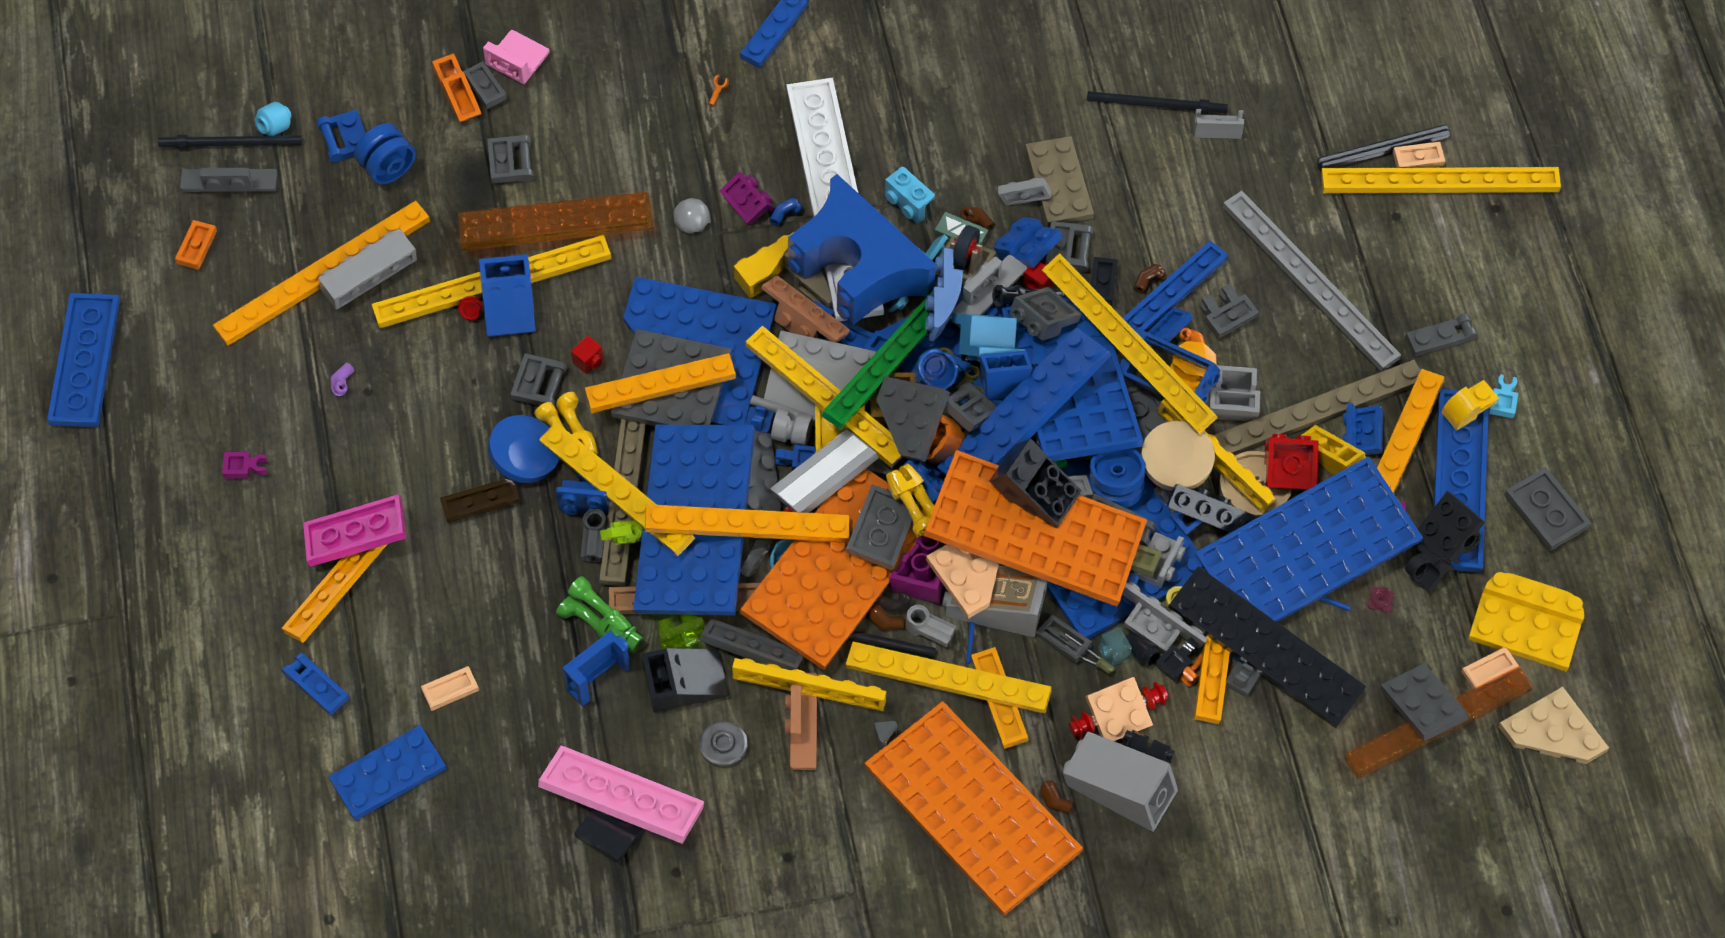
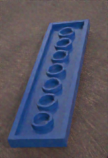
(1034, 399)
(1462, 471)

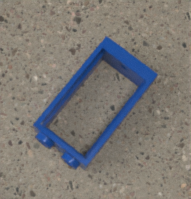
(1209, 379)

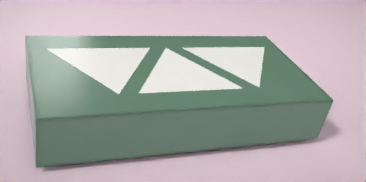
(953, 225)

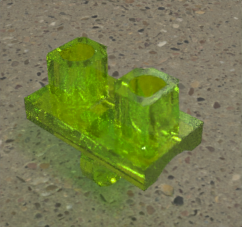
(682, 635)

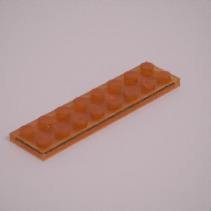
(555, 221)

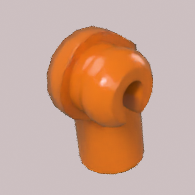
(1190, 335)

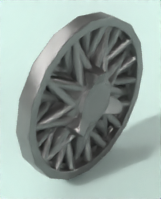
(723, 743)

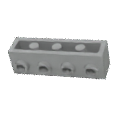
(367, 268)

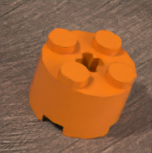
(946, 440)

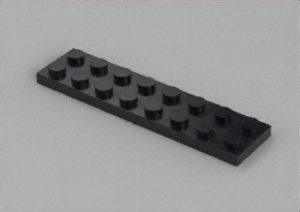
(1267, 647)

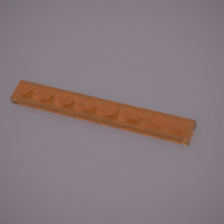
(1404, 738)

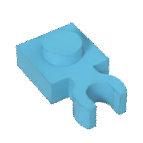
(1507, 398)

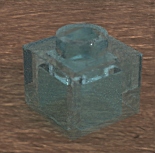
(1115, 646)

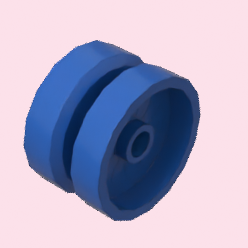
(384, 153)
(1118, 476)

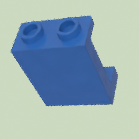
(594, 662)

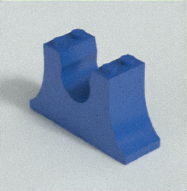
(857, 234)

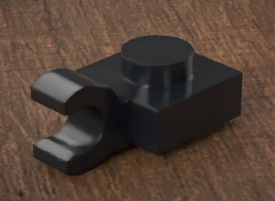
(1176, 660)

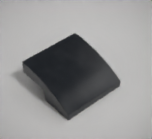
(608, 834)

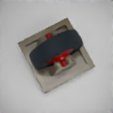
(968, 253)

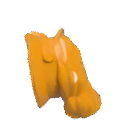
(1188, 372)

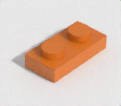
(195, 245)

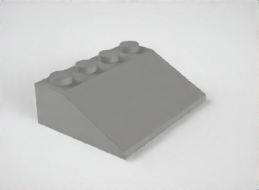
(831, 359)

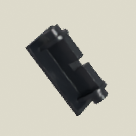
(1139, 741)

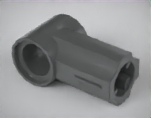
(592, 544)

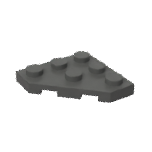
(912, 415)

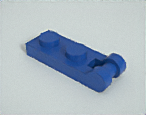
(315, 684)

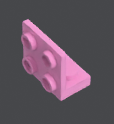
(515, 56)

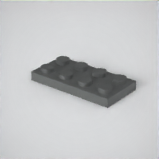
(763, 475)

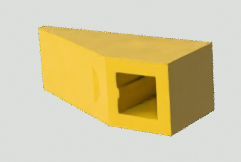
(761, 267)

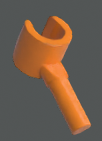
(717, 89)
(1189, 676)

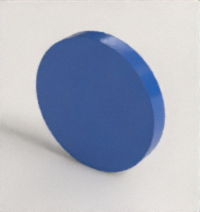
(517, 449)

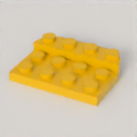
(1528, 620)

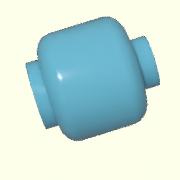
(273, 119)

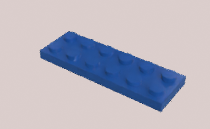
(83, 360)

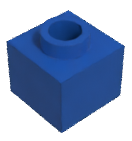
(1185, 527)

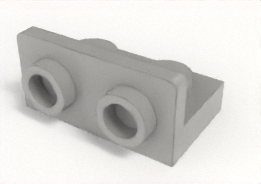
(1171, 551)

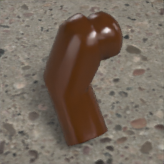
(977, 215)
(1154, 271)
(883, 620)
(1052, 799)

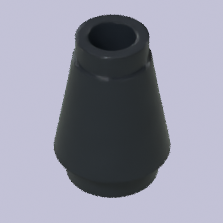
(1143, 650)

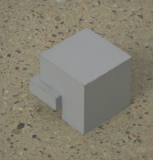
(1235, 394)

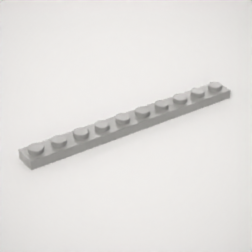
(1312, 281)

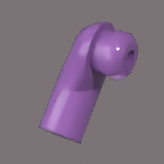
(338, 379)

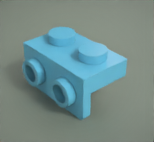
(908, 194)

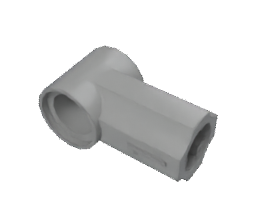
(931, 627)

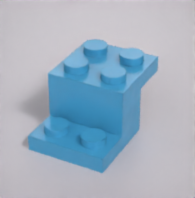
(985, 334)

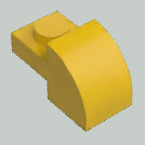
(1468, 404)

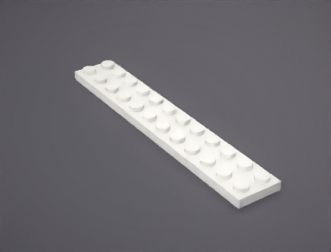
(823, 155)

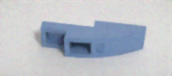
(944, 294)

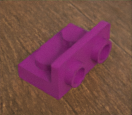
(746, 197)

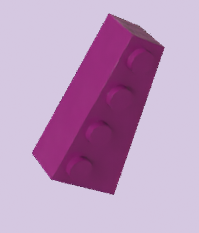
(916, 575)

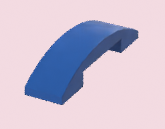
(857, 336)

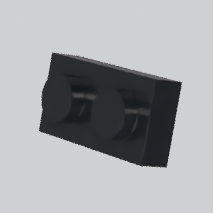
(1104, 277)

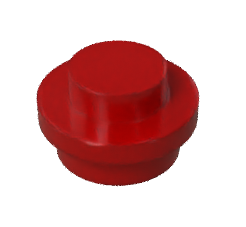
(470, 307)

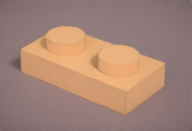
(1419, 156)

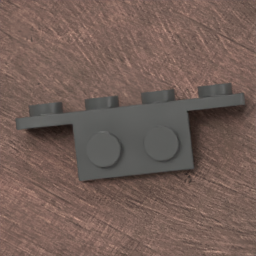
(228, 180)

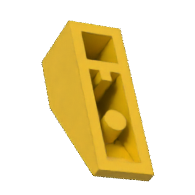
(1333, 452)

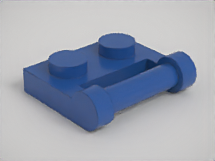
(351, 132)

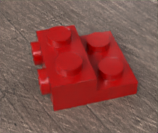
(1291, 462)

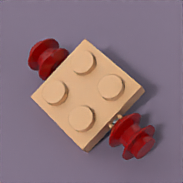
(1118, 709)

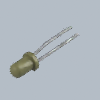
(1101, 664)

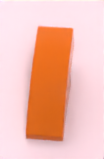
(456, 88)

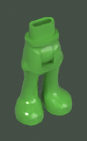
(612, 620)

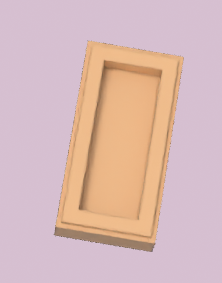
(1489, 667)
(449, 688)

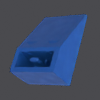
(507, 295)

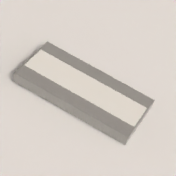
(824, 473)

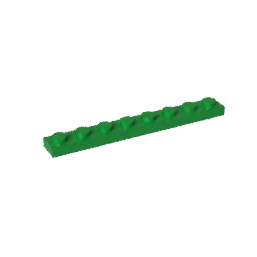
(882, 364)

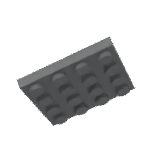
(659, 351)

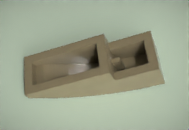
(813, 287)

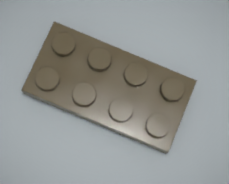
(1060, 167)

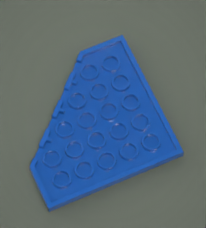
(707, 319)

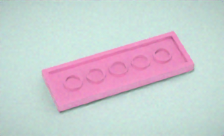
(621, 794)

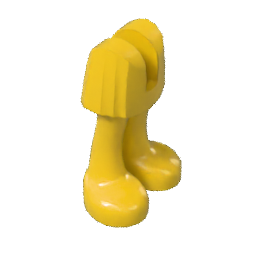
(566, 406)
(902, 486)

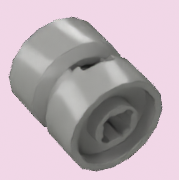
(791, 427)

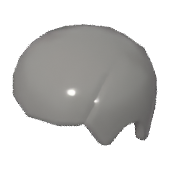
(691, 216)

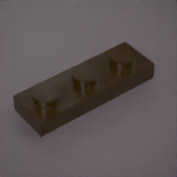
(479, 500)

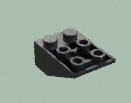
(1035, 483)
(683, 677)

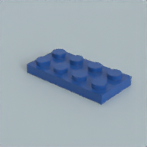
(387, 772)

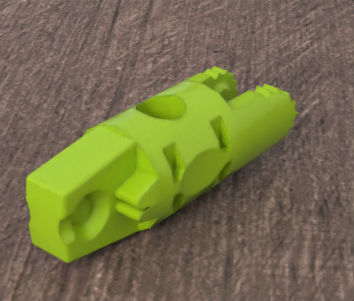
(623, 532)

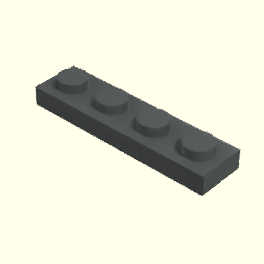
(750, 645)

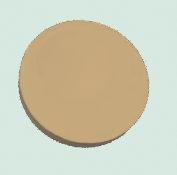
(1177, 455)
(1255, 463)

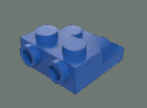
(1027, 241)

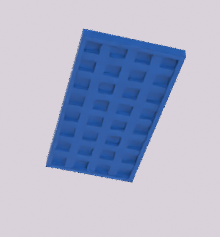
(1098, 414)
(695, 469)
(1313, 542)

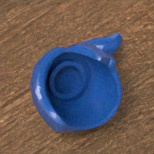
(939, 368)

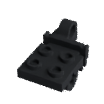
(1445, 534)

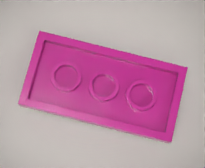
(354, 530)

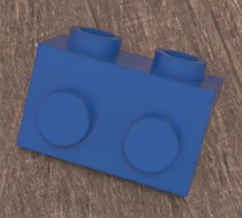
(1364, 428)

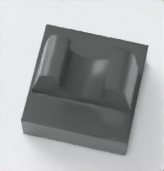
(1242, 679)

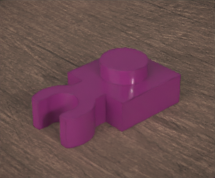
(239, 464)

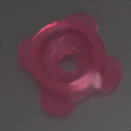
(1384, 593)

